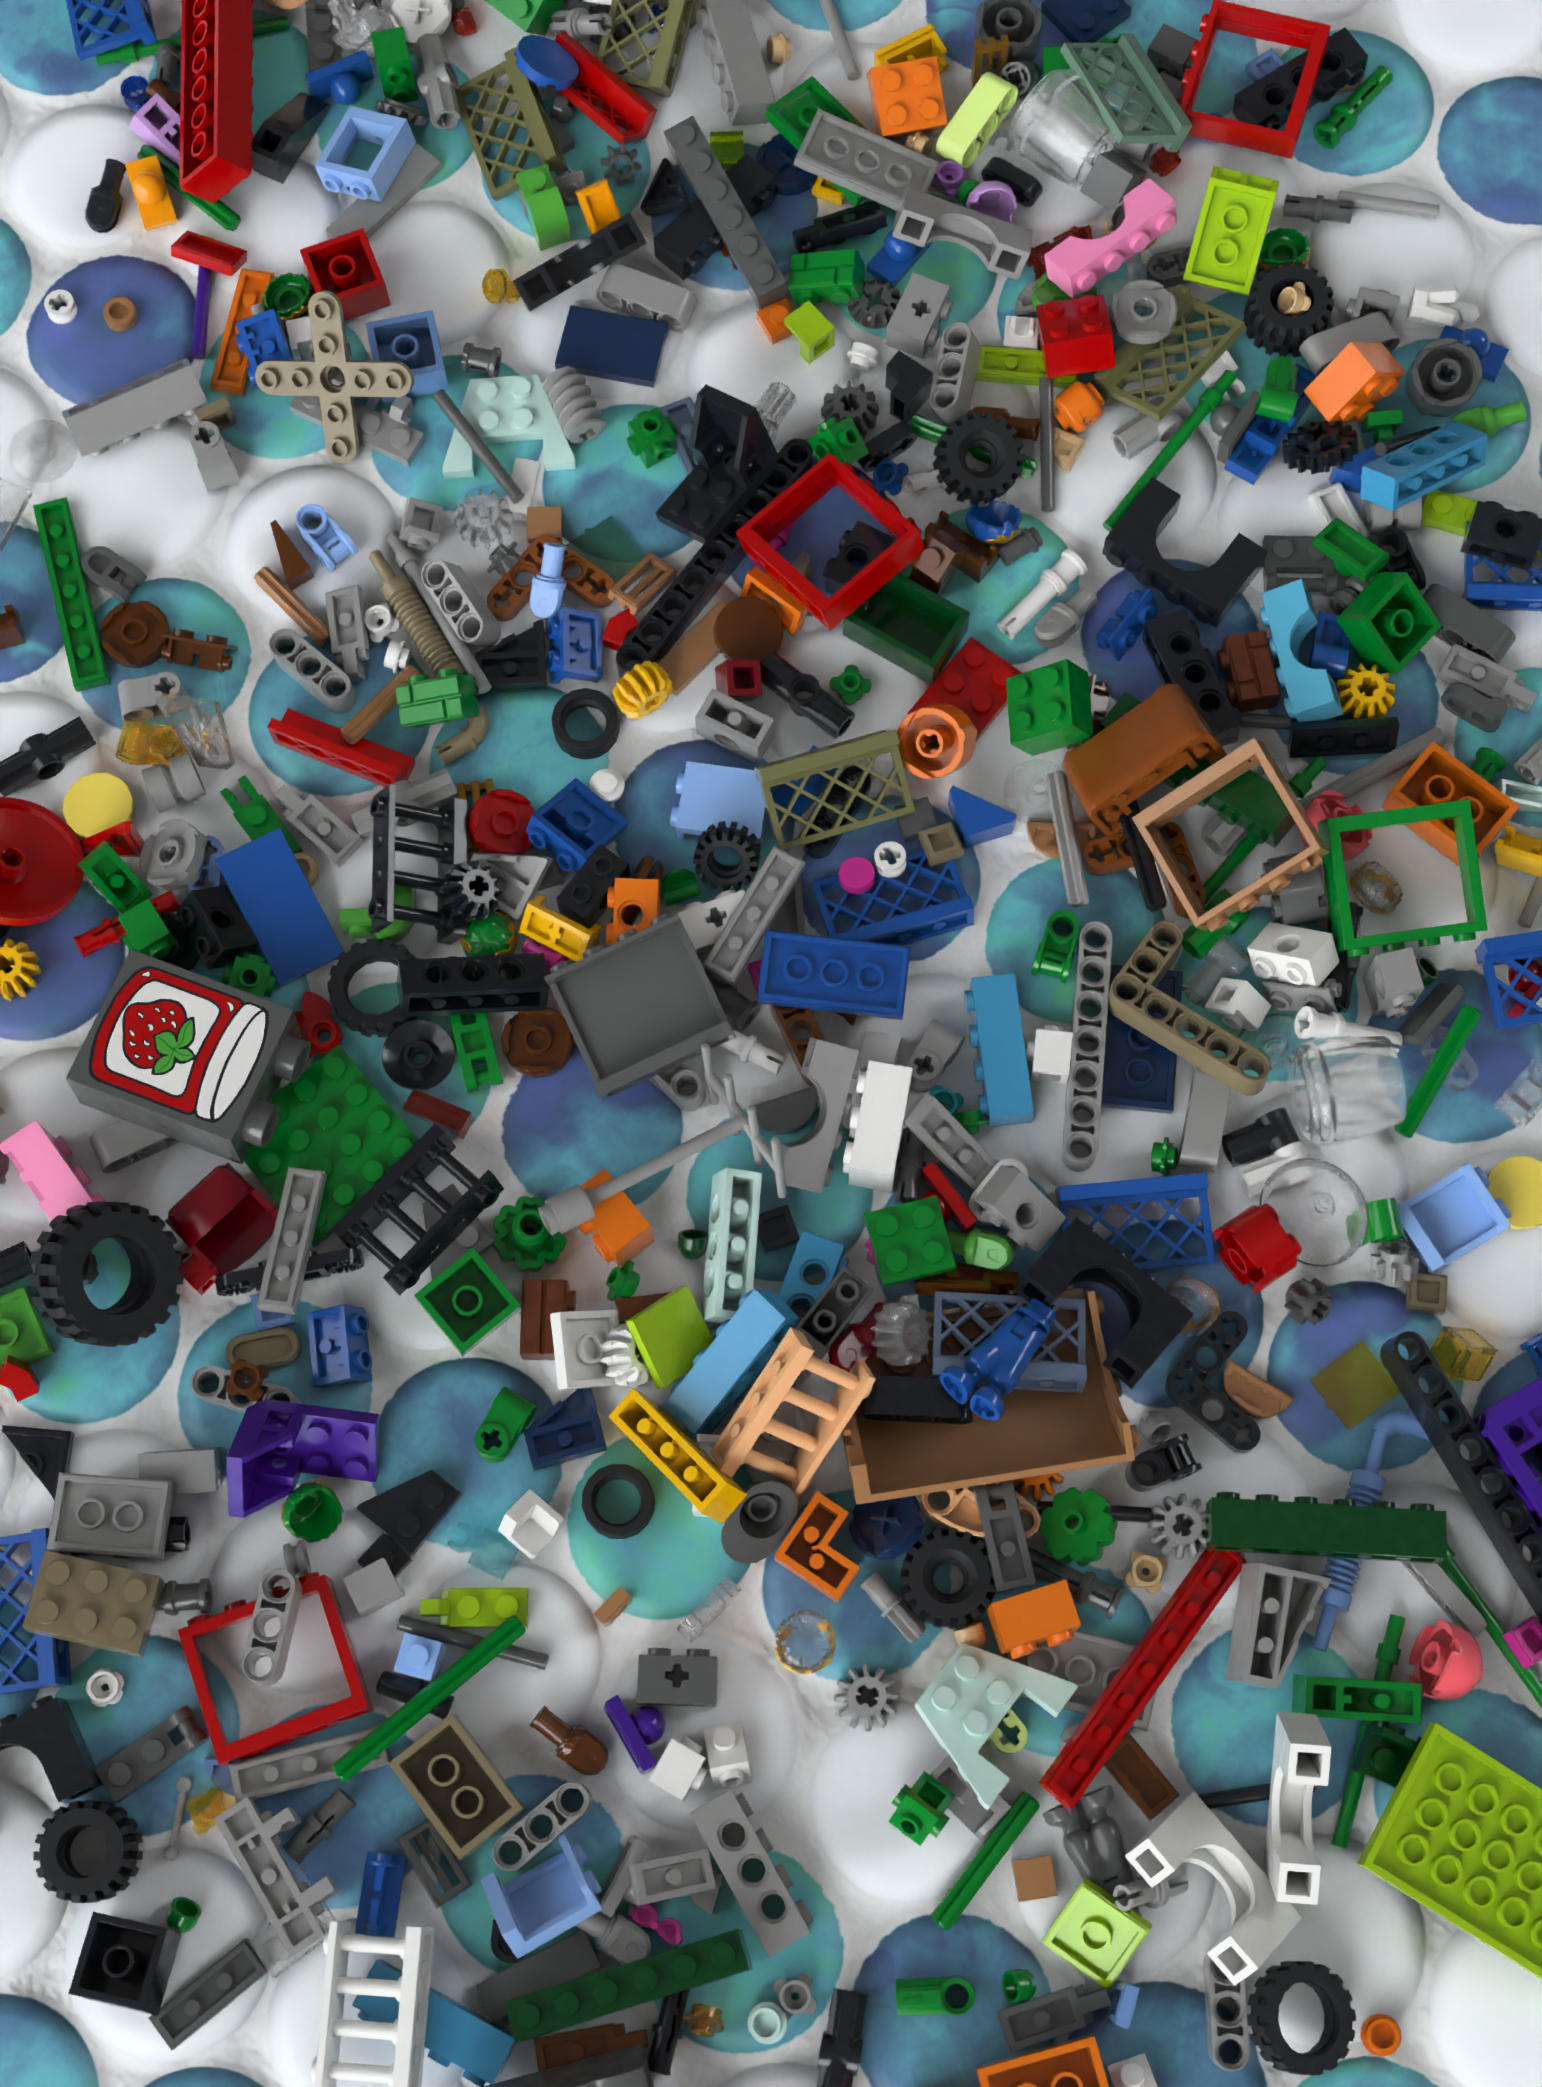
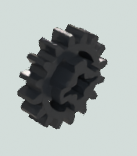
(1320, 447)

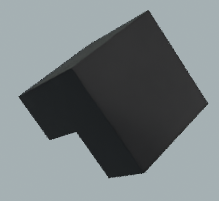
(909, 386)

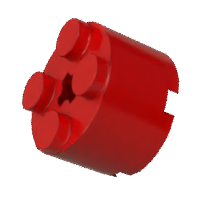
(1257, 1247)

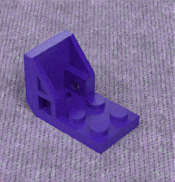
(1511, 1430)
(290, 1439)

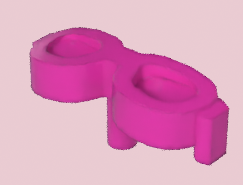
(647, 1916)

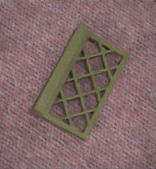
(667, 50)
(535, 117)
(1132, 357)
(829, 758)

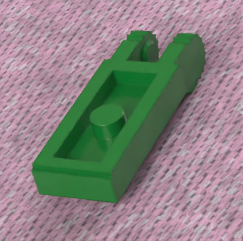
(257, 816)

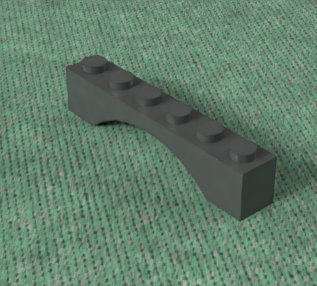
(727, 212)

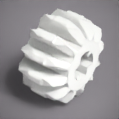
(624, 1358)

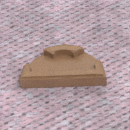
(1044, 838)
(1252, 1393)

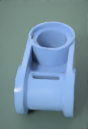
(328, 540)

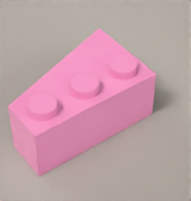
(47, 1169)

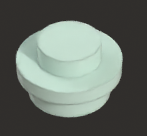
(767, 2022)

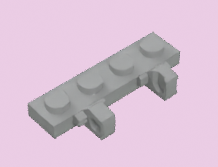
(382, 432)
(287, 1903)

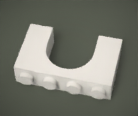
(1298, 1764)
(1197, 1836)

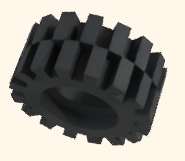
(727, 837)

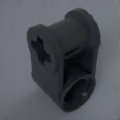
(1405, 557)
(1169, 1463)

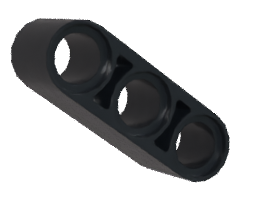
(914, 1401)

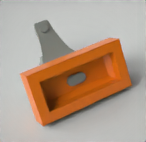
(764, 587)

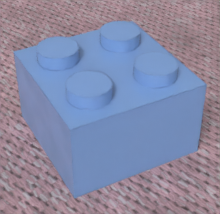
(414, 342)

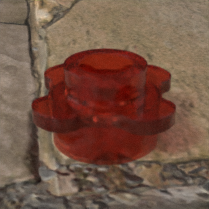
(1164, 162)

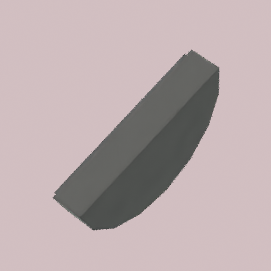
(788, 1112)

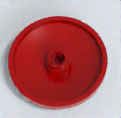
(36, 863)

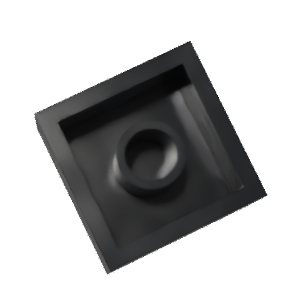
(125, 1963)

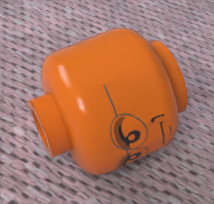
(1078, 407)

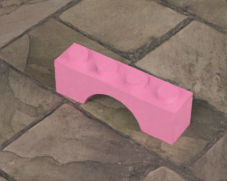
(1081, 263)

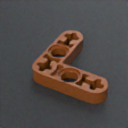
(532, 562)
(1178, 847)

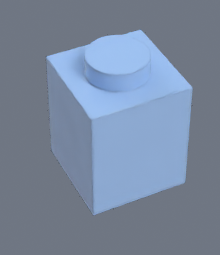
(420, 1657)

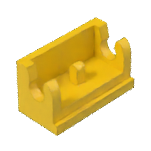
(913, 46)
(1519, 852)
(557, 930)

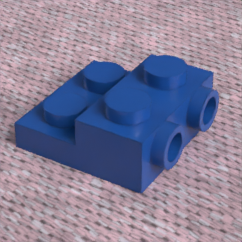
(574, 825)

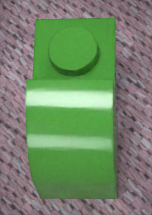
(544, 207)
(358, 924)

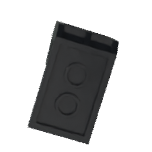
(732, 465)

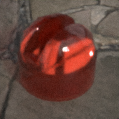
(464, 23)

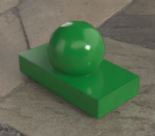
(1350, 551)

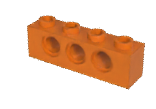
(632, 893)

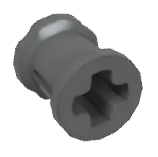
(481, 360)

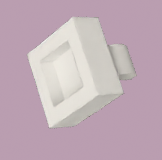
(1020, 332)

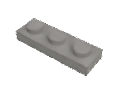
(950, 1142)

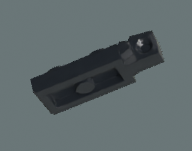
(839, 226)

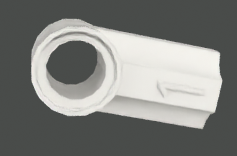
(1256, 1174)

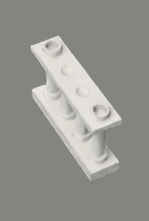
(410, 1990)

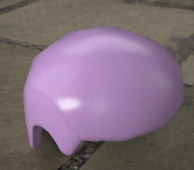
(993, 200)

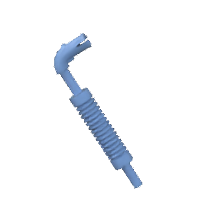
(1365, 1489)

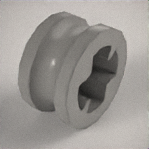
(297, 1558)

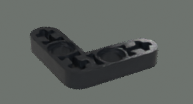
(1203, 1391)

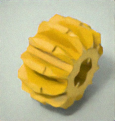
(1371, 683)
(642, 690)
(23, 965)

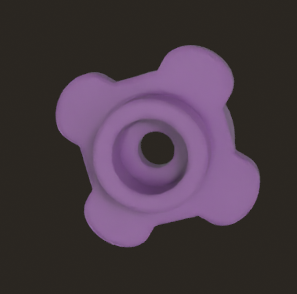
(952, 170)

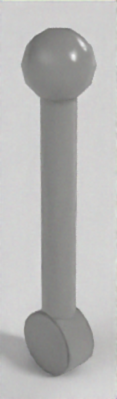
(184, 1786)

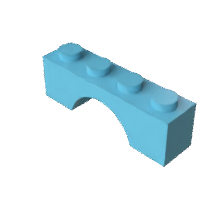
(1291, 616)

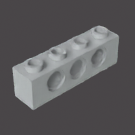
(772, 1933)

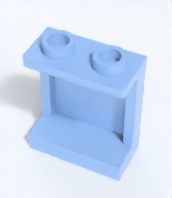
(718, 795)
(1452, 1218)
(544, 1899)

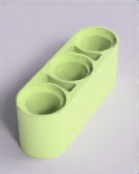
(977, 119)

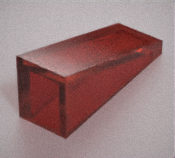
(435, 1111)

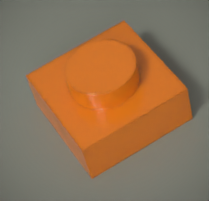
(772, 320)

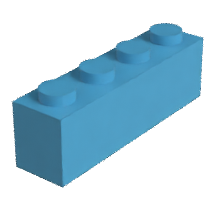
(1000, 1050)
(731, 1361)
(451, 2030)

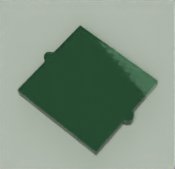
(607, 549)

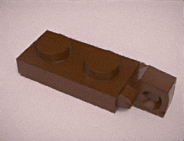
(969, 1279)
(584, 2043)

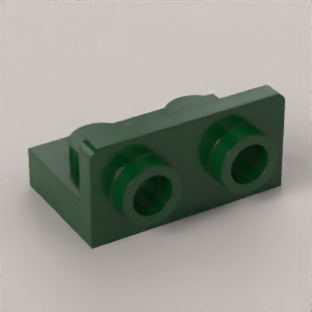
(1384, 1753)

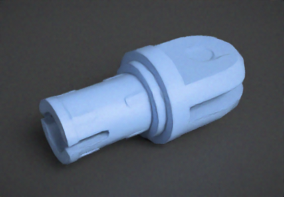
(549, 586)

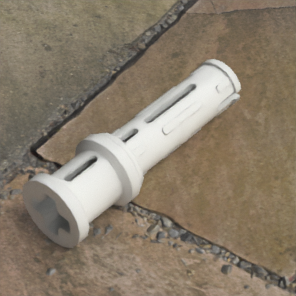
(1051, 584)
(1315, 1024)

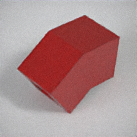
(619, 629)
(196, 1272)
(19, 1378)

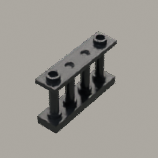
(450, 850)
(395, 1186)

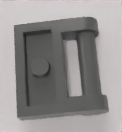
(1297, 556)

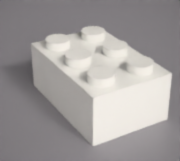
(877, 1125)

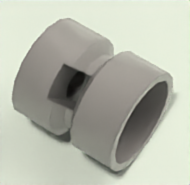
(1404, 518)
(173, 782)

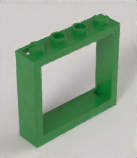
(1337, 889)

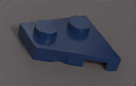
(1086, 19)
(566, 1432)

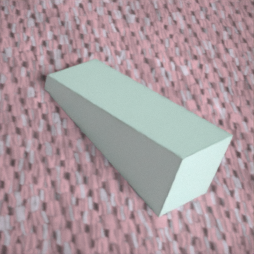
(1525, 795)

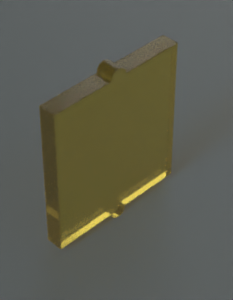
(1355, 1385)

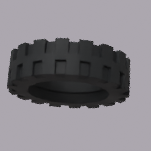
(342, 974)
(1337, 2018)

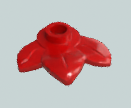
(315, 1020)

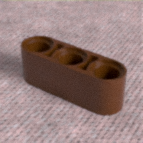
(789, 1020)

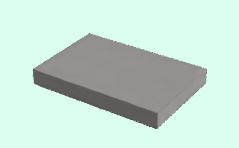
(111, 1516)

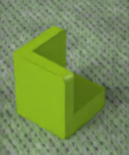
(812, 330)

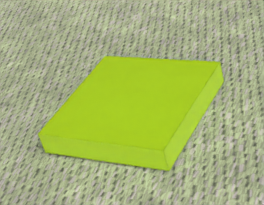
(670, 1335)
(1096, 1933)

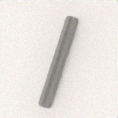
(1067, 839)

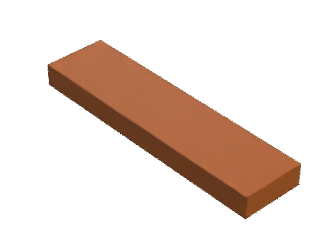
(231, 365)

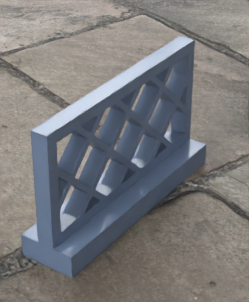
(1039, 1373)

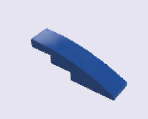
(1266, 435)

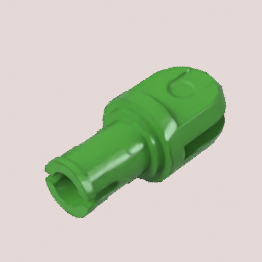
(1489, 420)
(982, 1248)

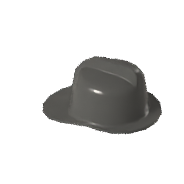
(759, 1521)

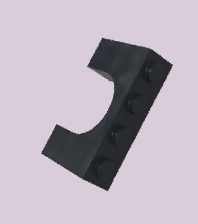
(1204, 592)
(1085, 1256)
(57, 1743)

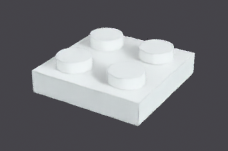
(578, 1349)

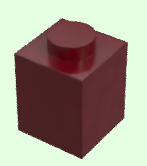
(739, 679)

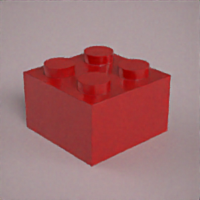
(349, 271)
(1075, 336)

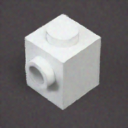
(1050, 1054)
(680, 1768)

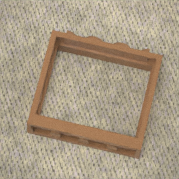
(1201, 787)

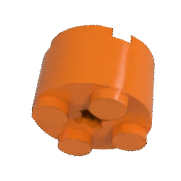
(954, 734)

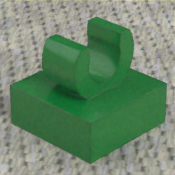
(1382, 424)

